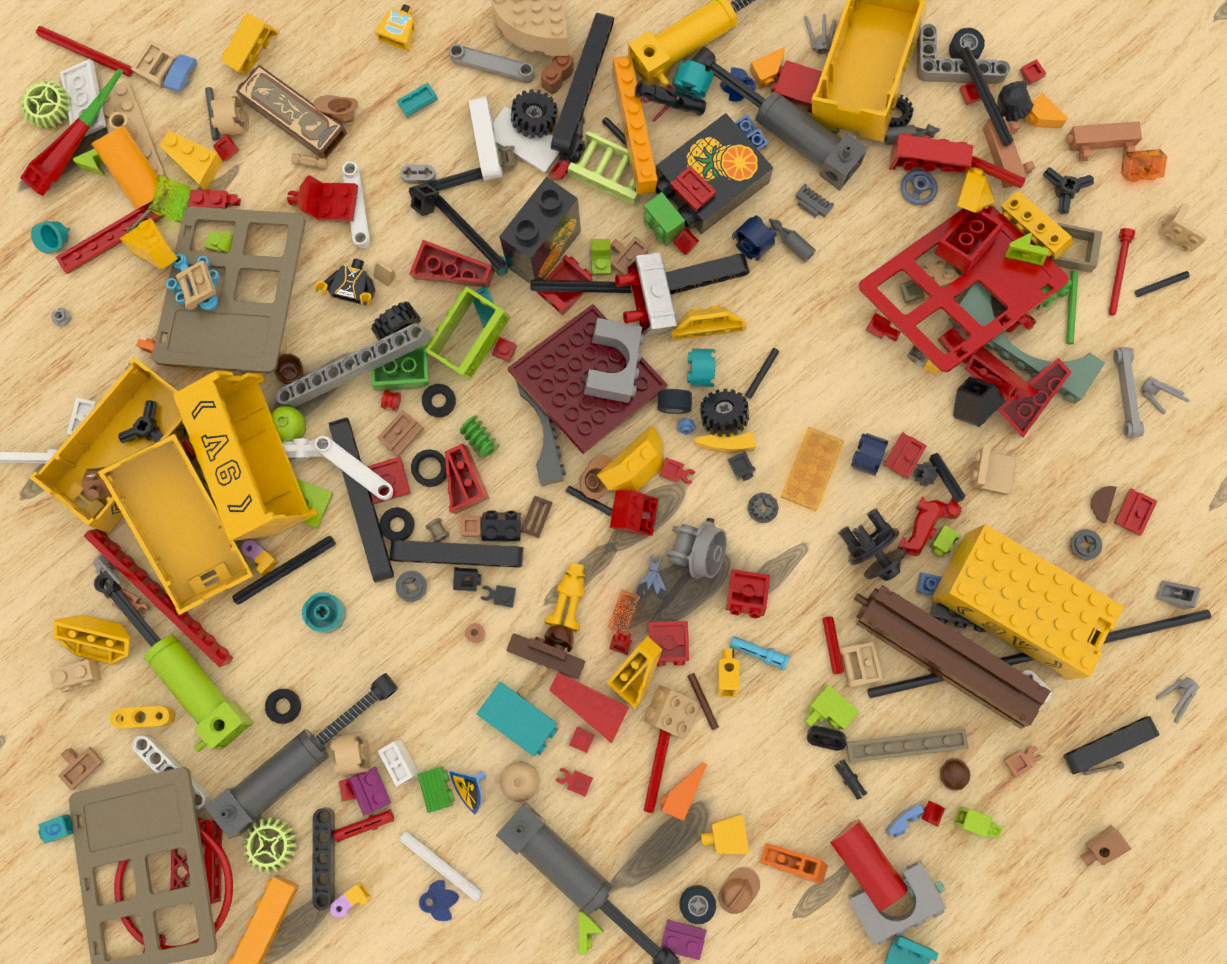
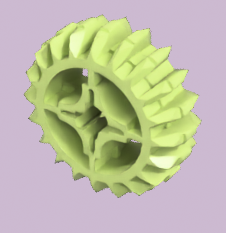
(48, 111)
(274, 851)

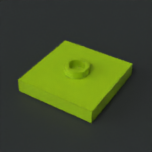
(315, 498)

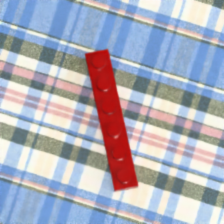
(102, 240)

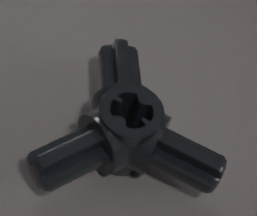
(1066, 194)
(143, 427)

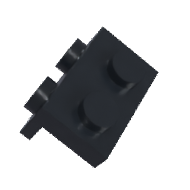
(501, 526)

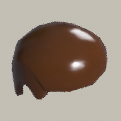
(289, 368)
(559, 635)
(955, 774)

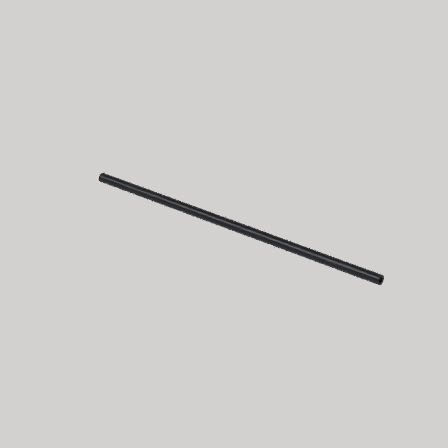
(1022, 657)

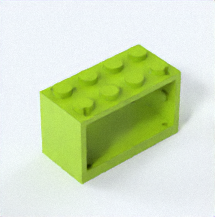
(482, 344)

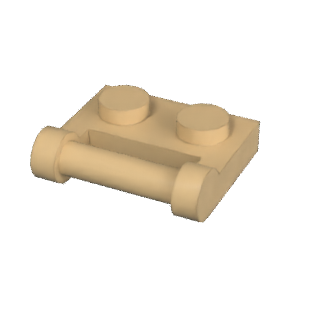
(149, 61)
(200, 281)
(867, 663)

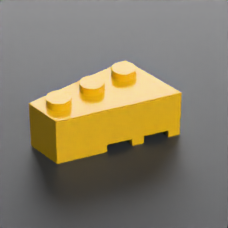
(195, 160)
(635, 674)

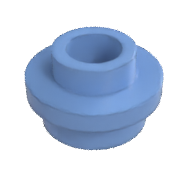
(686, 426)

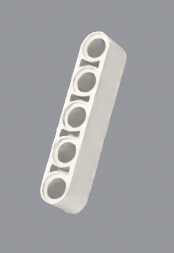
(485, 138)
(166, 762)

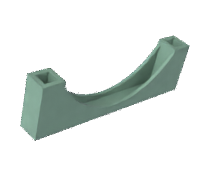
(1084, 370)

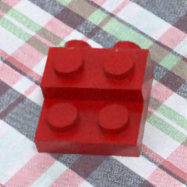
(747, 593)
(672, 639)

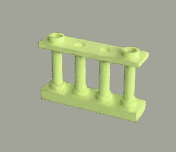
(595, 178)

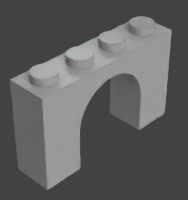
(627, 340)
(882, 926)

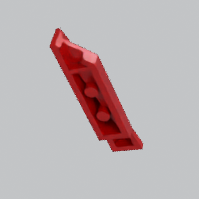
(990, 369)

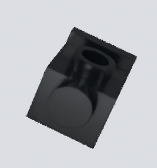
(575, 153)
(423, 199)
(461, 584)

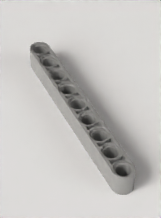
(362, 365)

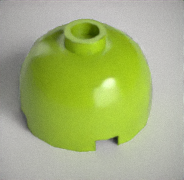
(289, 423)

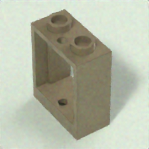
(1094, 241)

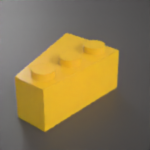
(247, 43)
(150, 244)

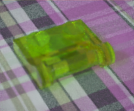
(175, 200)

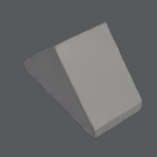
(1178, 594)

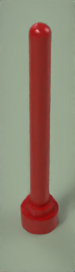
(1126, 236)

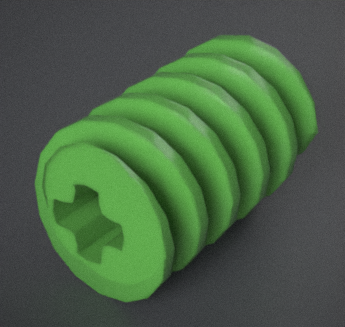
(477, 437)

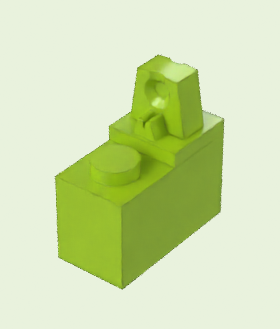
(832, 706)
(977, 823)

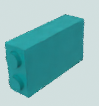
(518, 719)

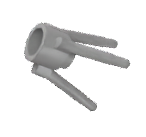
(822, 43)
(1153, 386)
(105, 566)
(1187, 690)

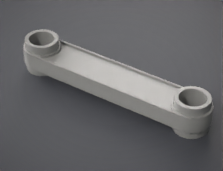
(491, 63)
(1133, 426)

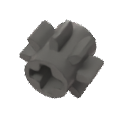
(925, 474)

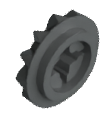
(757, 514)
(1090, 537)
(409, 577)

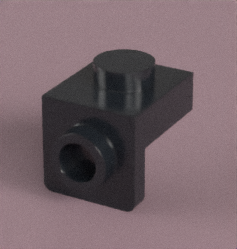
(741, 466)

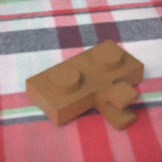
(627, 253)
(79, 767)

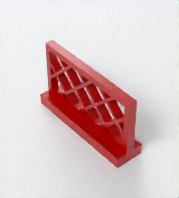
(211, 861)

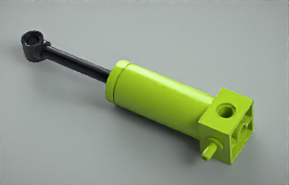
(184, 678)

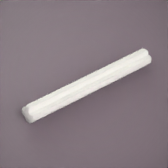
(441, 866)

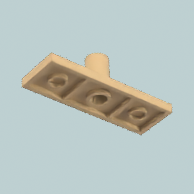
(123, 109)

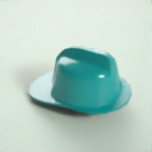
(49, 236)

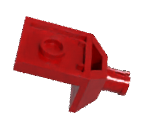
(325, 200)

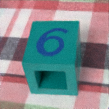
(56, 828)

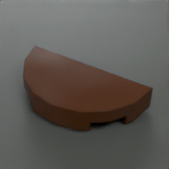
(1102, 502)

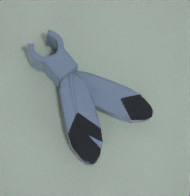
(652, 577)

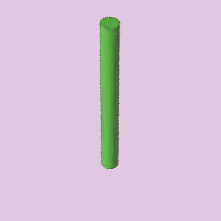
(1072, 308)

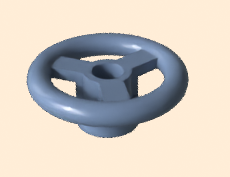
(923, 180)

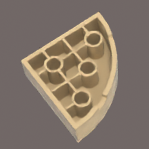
(533, 24)

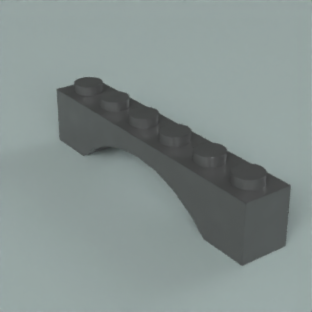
(548, 464)

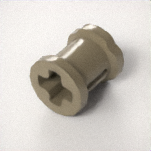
(507, 156)
(437, 530)

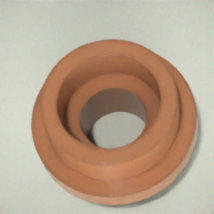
(481, 633)

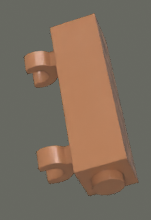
(1104, 136)
(1006, 156)

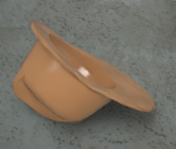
(337, 107)
(589, 482)
(739, 890)

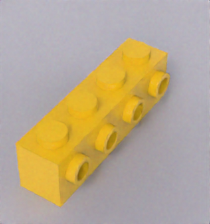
(1031, 219)

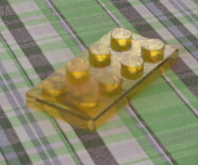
(812, 469)

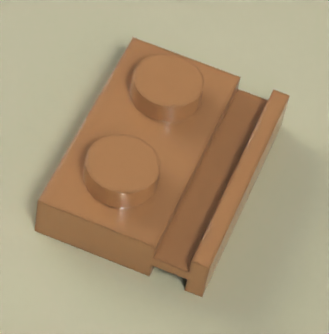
(400, 433)

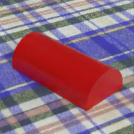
(869, 865)

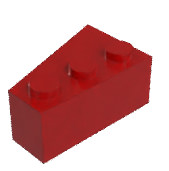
(464, 480)

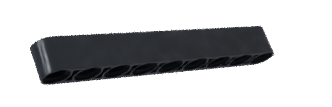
(582, 83)
(363, 507)

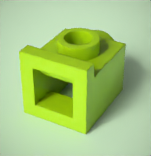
(944, 540)

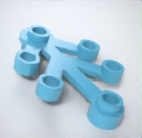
(182, 265)

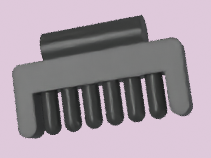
(810, 204)

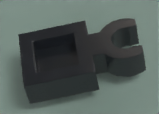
(502, 596)

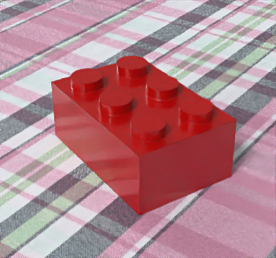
(968, 239)

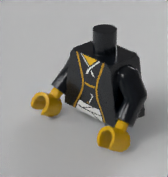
(349, 284)

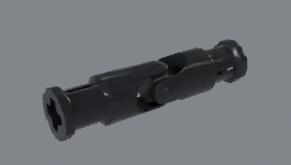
(662, 96)

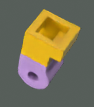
(259, 555)
(343, 904)

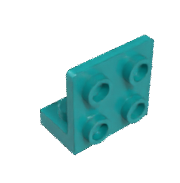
(909, 952)

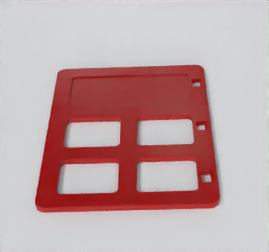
(1009, 280)

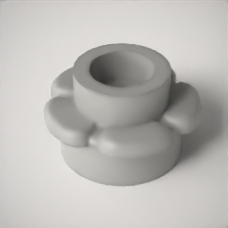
(64, 320)

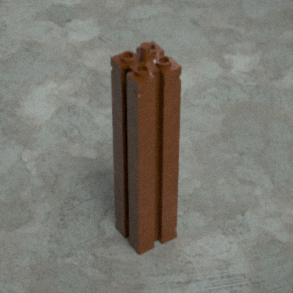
(951, 656)

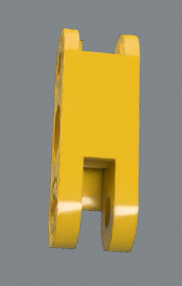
(131, 717)

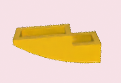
(731, 444)

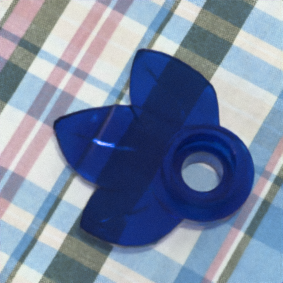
(742, 76)
(442, 901)

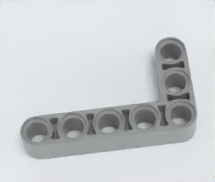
(952, 65)

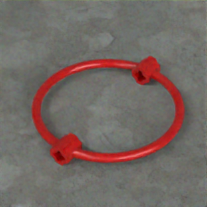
(132, 929)

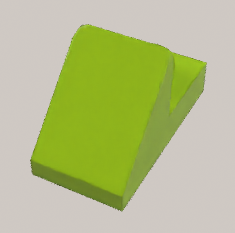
(90, 162)
(219, 242)
(1023, 251)
(600, 257)
(586, 925)

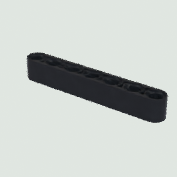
(456, 553)

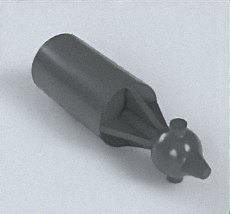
(893, 132)
(793, 241)

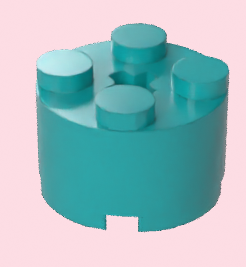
(692, 79)
(701, 367)
(318, 603)

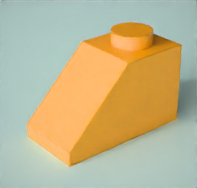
(766, 68)
(1045, 113)

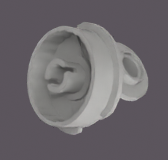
(700, 548)

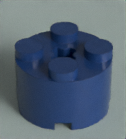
(754, 238)
(870, 454)

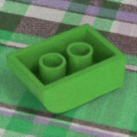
(405, 372)

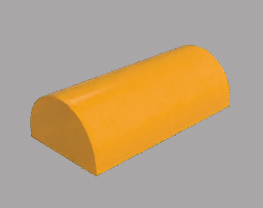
(128, 166)

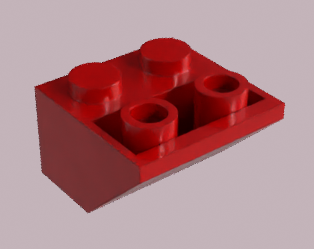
(634, 512)

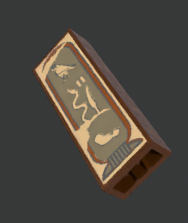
(291, 112)

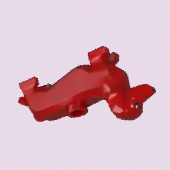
(925, 520)

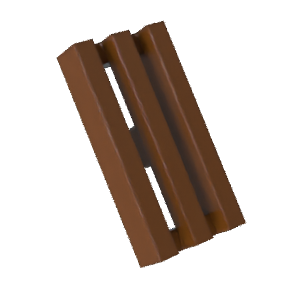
(531, 532)

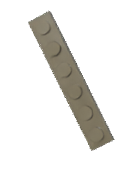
(907, 745)

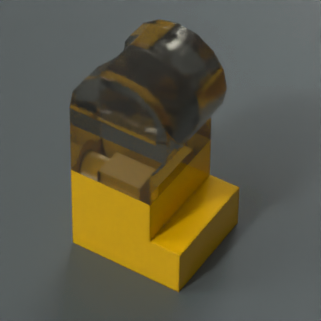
(920, 359)

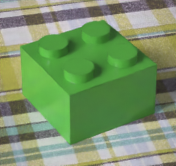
(663, 219)

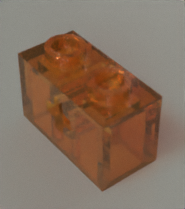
(1143, 165)
(624, 611)

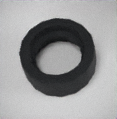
(415, 468)

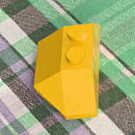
(707, 322)
(635, 463)
(93, 638)

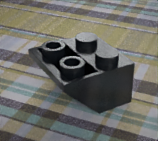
(976, 401)

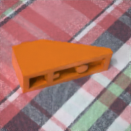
(681, 795)
(794, 863)

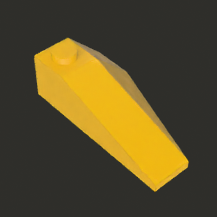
(975, 191)

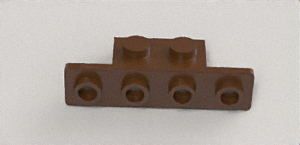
(543, 654)

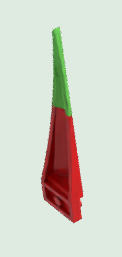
(53, 160)

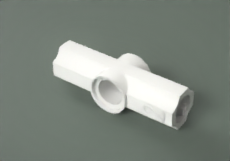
(303, 449)

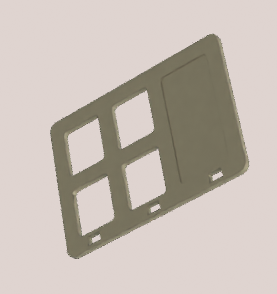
(235, 332)
(131, 823)

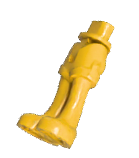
(570, 586)

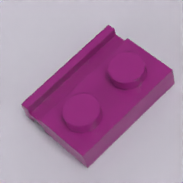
(369, 791)
(683, 939)

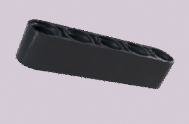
(707, 273)
(1111, 745)
(317, 866)

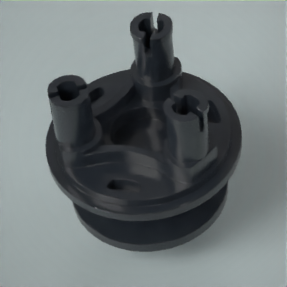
(871, 545)

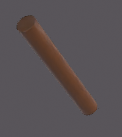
(703, 701)

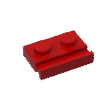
(693, 188)
(905, 455)
(1135, 512)

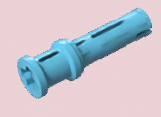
(769, 656)

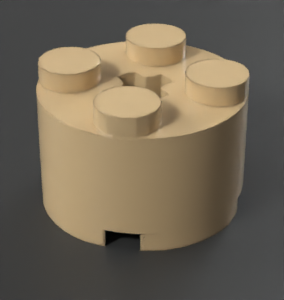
(229, 115)
(351, 754)

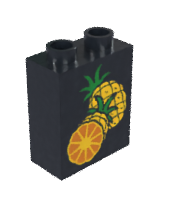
(725, 162)
(541, 231)

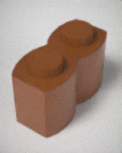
(557, 72)

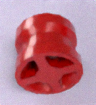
(390, 400)

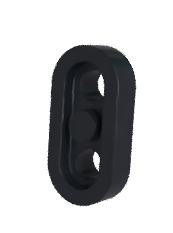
(826, 738)

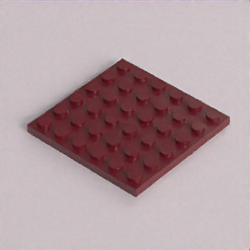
(557, 374)

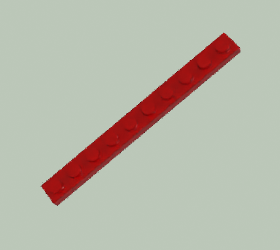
(158, 597)

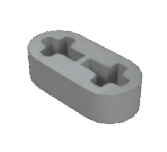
(417, 175)

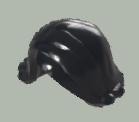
(1014, 101)

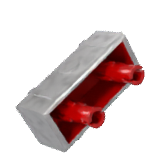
(650, 295)

